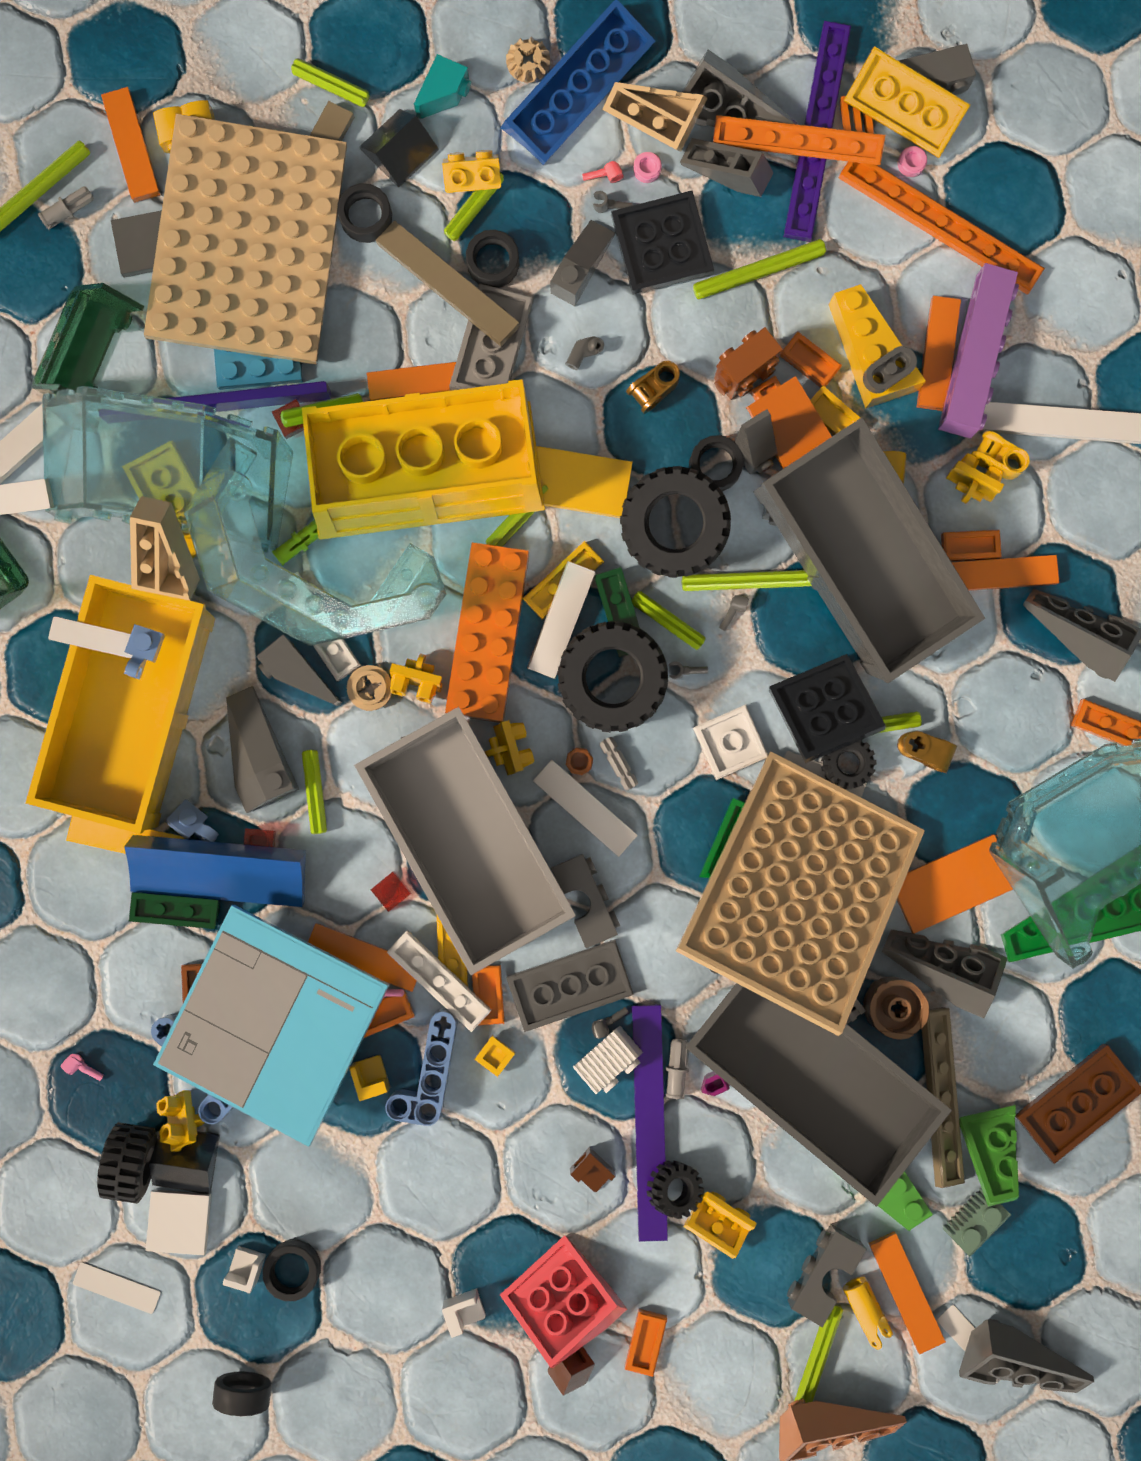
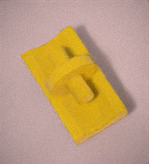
(973, 482)
(404, 675)
(505, 748)
(181, 1120)

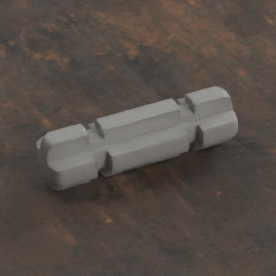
(618, 763)

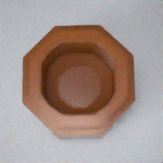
(579, 761)

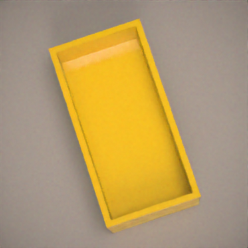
(422, 460)
(115, 734)

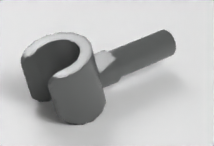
(608, 203)
(737, 603)
(686, 670)
(600, 1027)

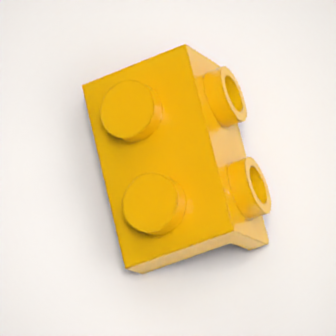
(471, 172)
(720, 1223)

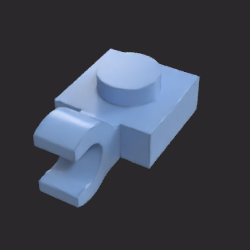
(144, 646)
(189, 821)

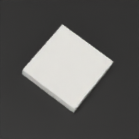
(730, 742)
(178, 1222)

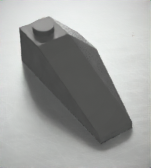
(730, 94)
(1097, 641)
(257, 758)
(957, 973)
(1010, 1355)

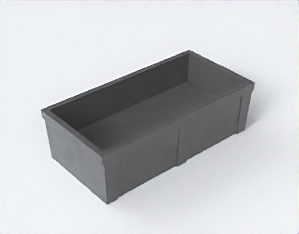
(869, 552)
(821, 1089)

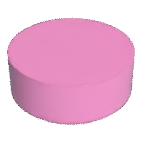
(912, 161)
(647, 167)

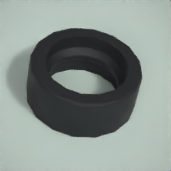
(356, 193)
(492, 237)
(730, 447)
(282, 1291)
(241, 1393)

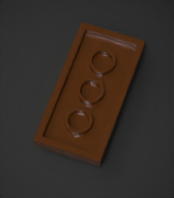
(1079, 1103)

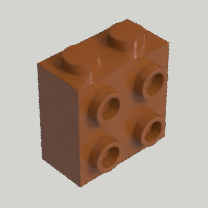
(747, 364)

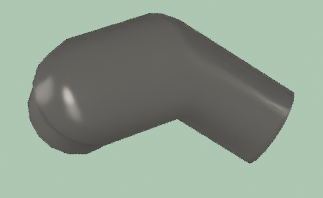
(584, 348)

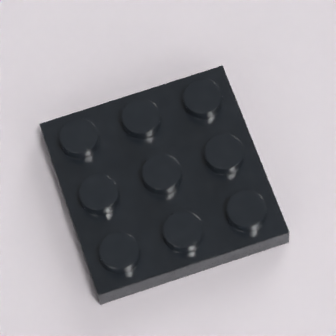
(662, 242)
(826, 708)

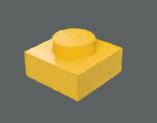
(495, 1055)

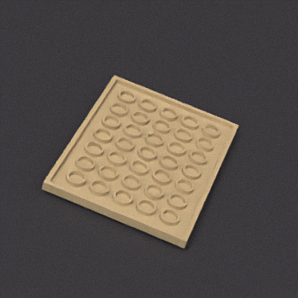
(245, 239)
(802, 893)

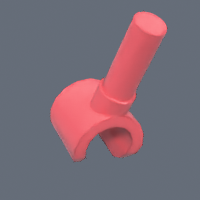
(611, 170)

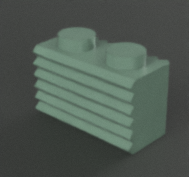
(975, 1223)

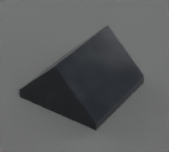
(400, 146)
(189, 1168)

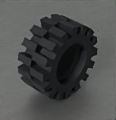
(854, 780)
(689, 1194)

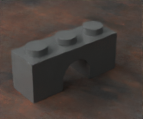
(597, 923)
(834, 1251)

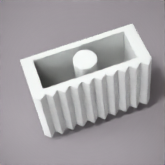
(609, 1059)

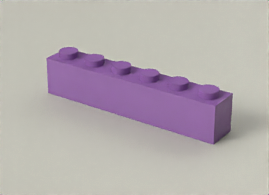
(978, 351)

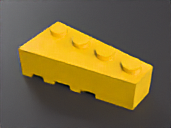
(866, 340)

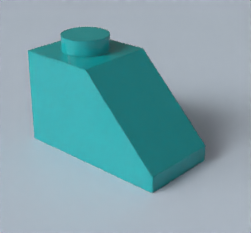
(442, 87)

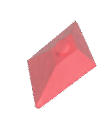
(562, 1302)

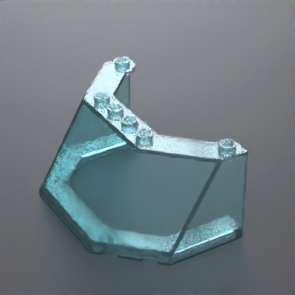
(118, 446)
(240, 574)
(1075, 845)

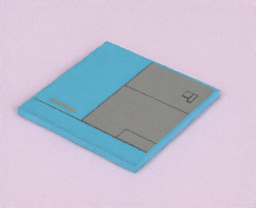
(271, 1025)

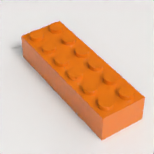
(487, 632)

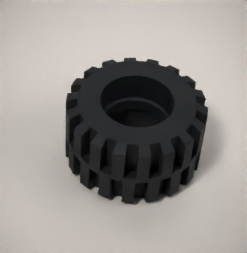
(125, 1163)

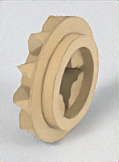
(530, 71)
(357, 683)

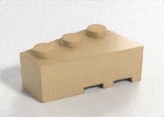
(657, 112)
(160, 552)

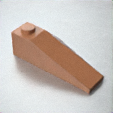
(817, 1424)

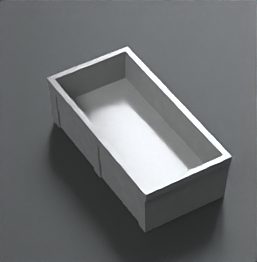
(464, 840)

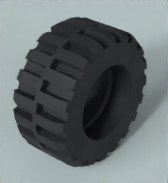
(636, 515)
(594, 711)

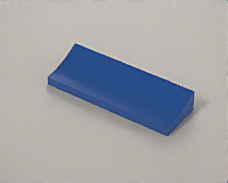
(578, 82)
(216, 870)

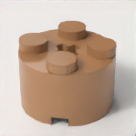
(903, 1021)

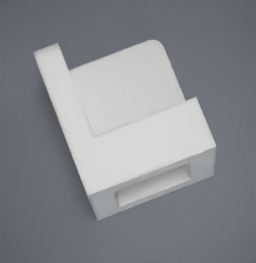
(244, 1269)
(462, 1311)

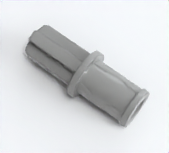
(65, 207)
(677, 1069)

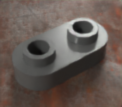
(888, 371)

